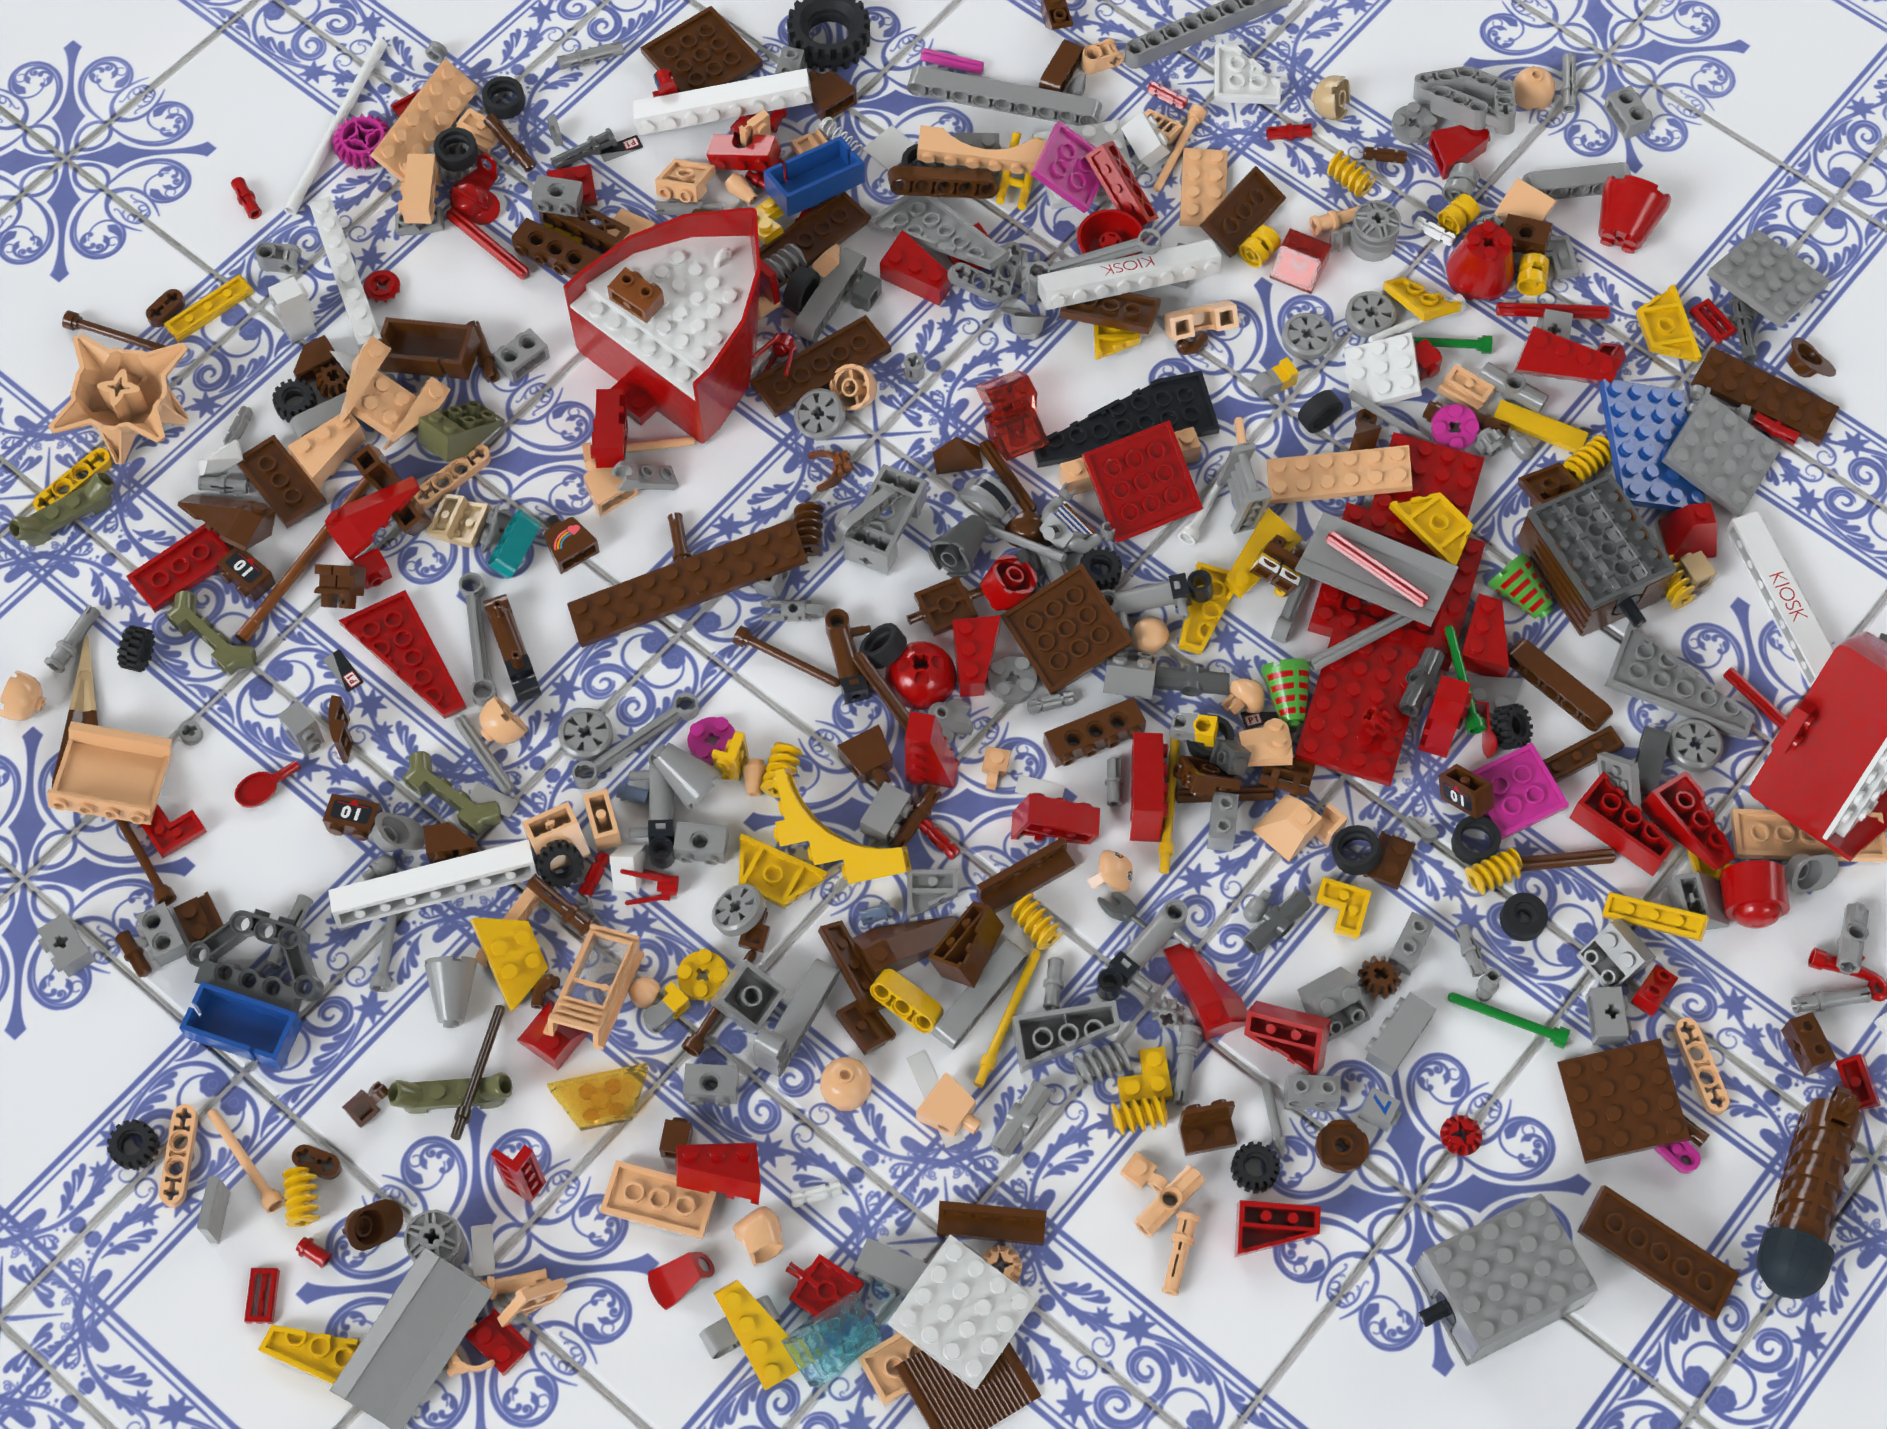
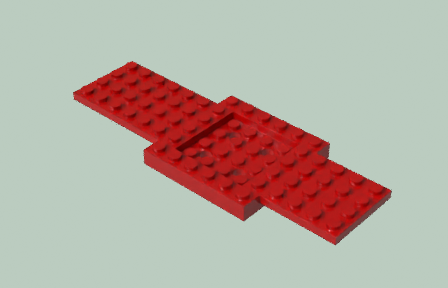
(1378, 670)

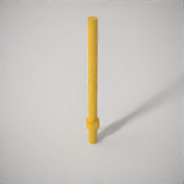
(1166, 847)
(989, 1059)

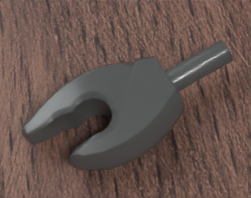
(1124, 912)

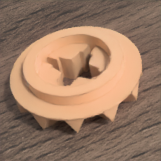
(1009, 1257)

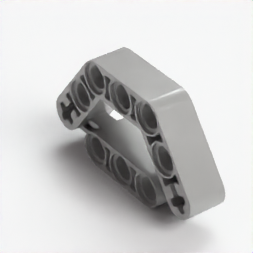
(1464, 98)

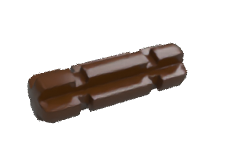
(1385, 155)

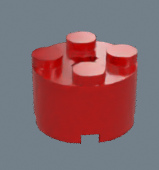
(1008, 582)

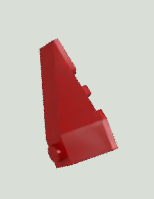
(359, 520)
(1683, 814)
(1209, 997)

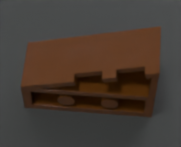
(967, 945)

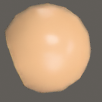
(644, 992)

